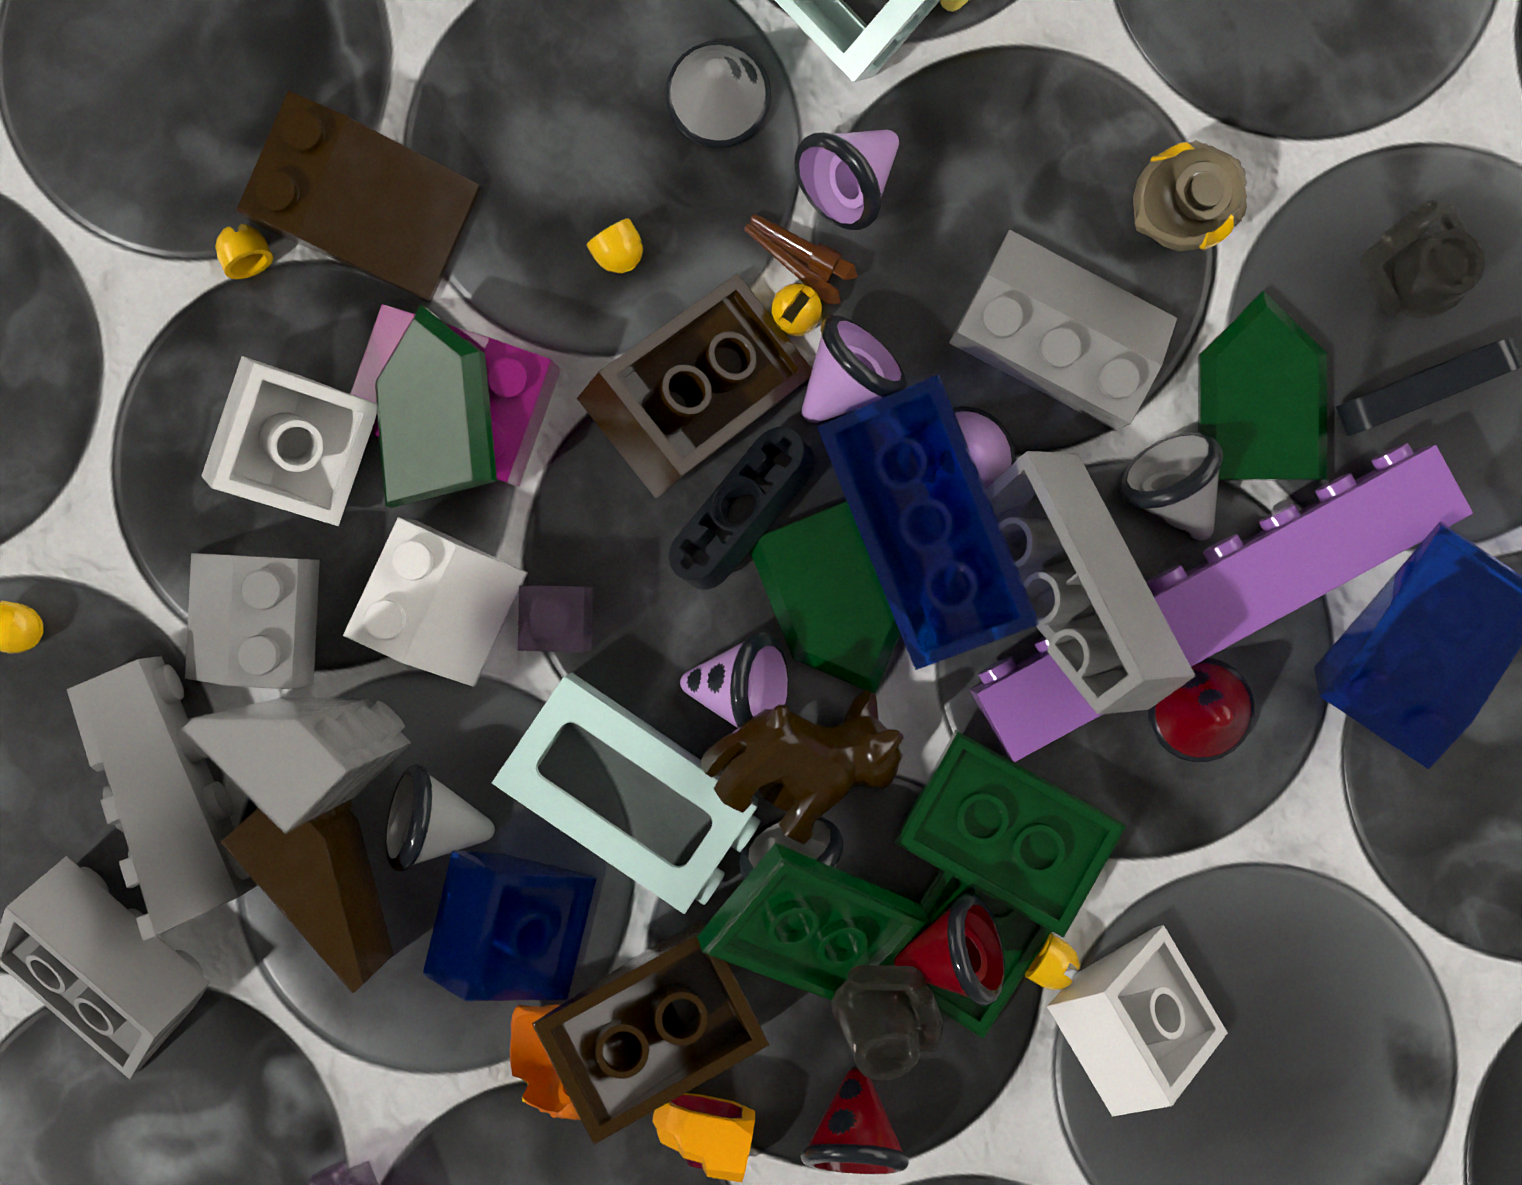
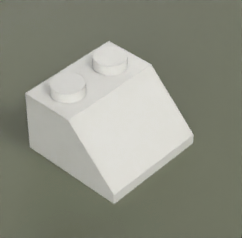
(289, 442)
(435, 602)
(1139, 1024)

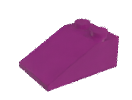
(517, 386)

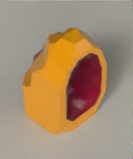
(708, 1133)

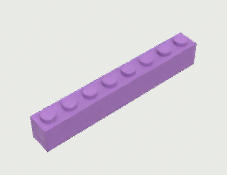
(1246, 584)

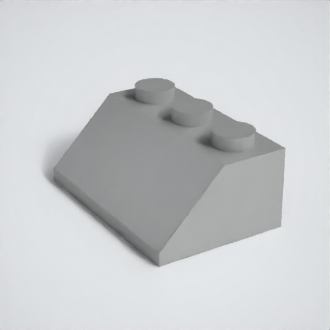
(1065, 332)
(92, 967)

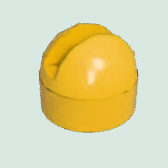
(617, 247)
(242, 252)
(807, 318)
(19, 627)
(1052, 963)

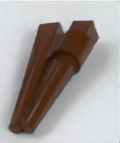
(808, 262)

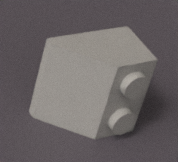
(252, 621)

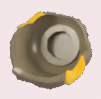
(1190, 196)

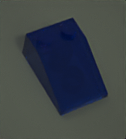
(1427, 646)

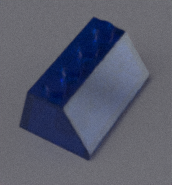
(928, 523)

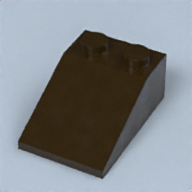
(358, 197)
(694, 384)
(321, 885)
(649, 1033)

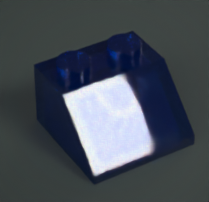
(508, 928)

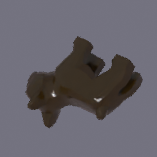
(803, 762)

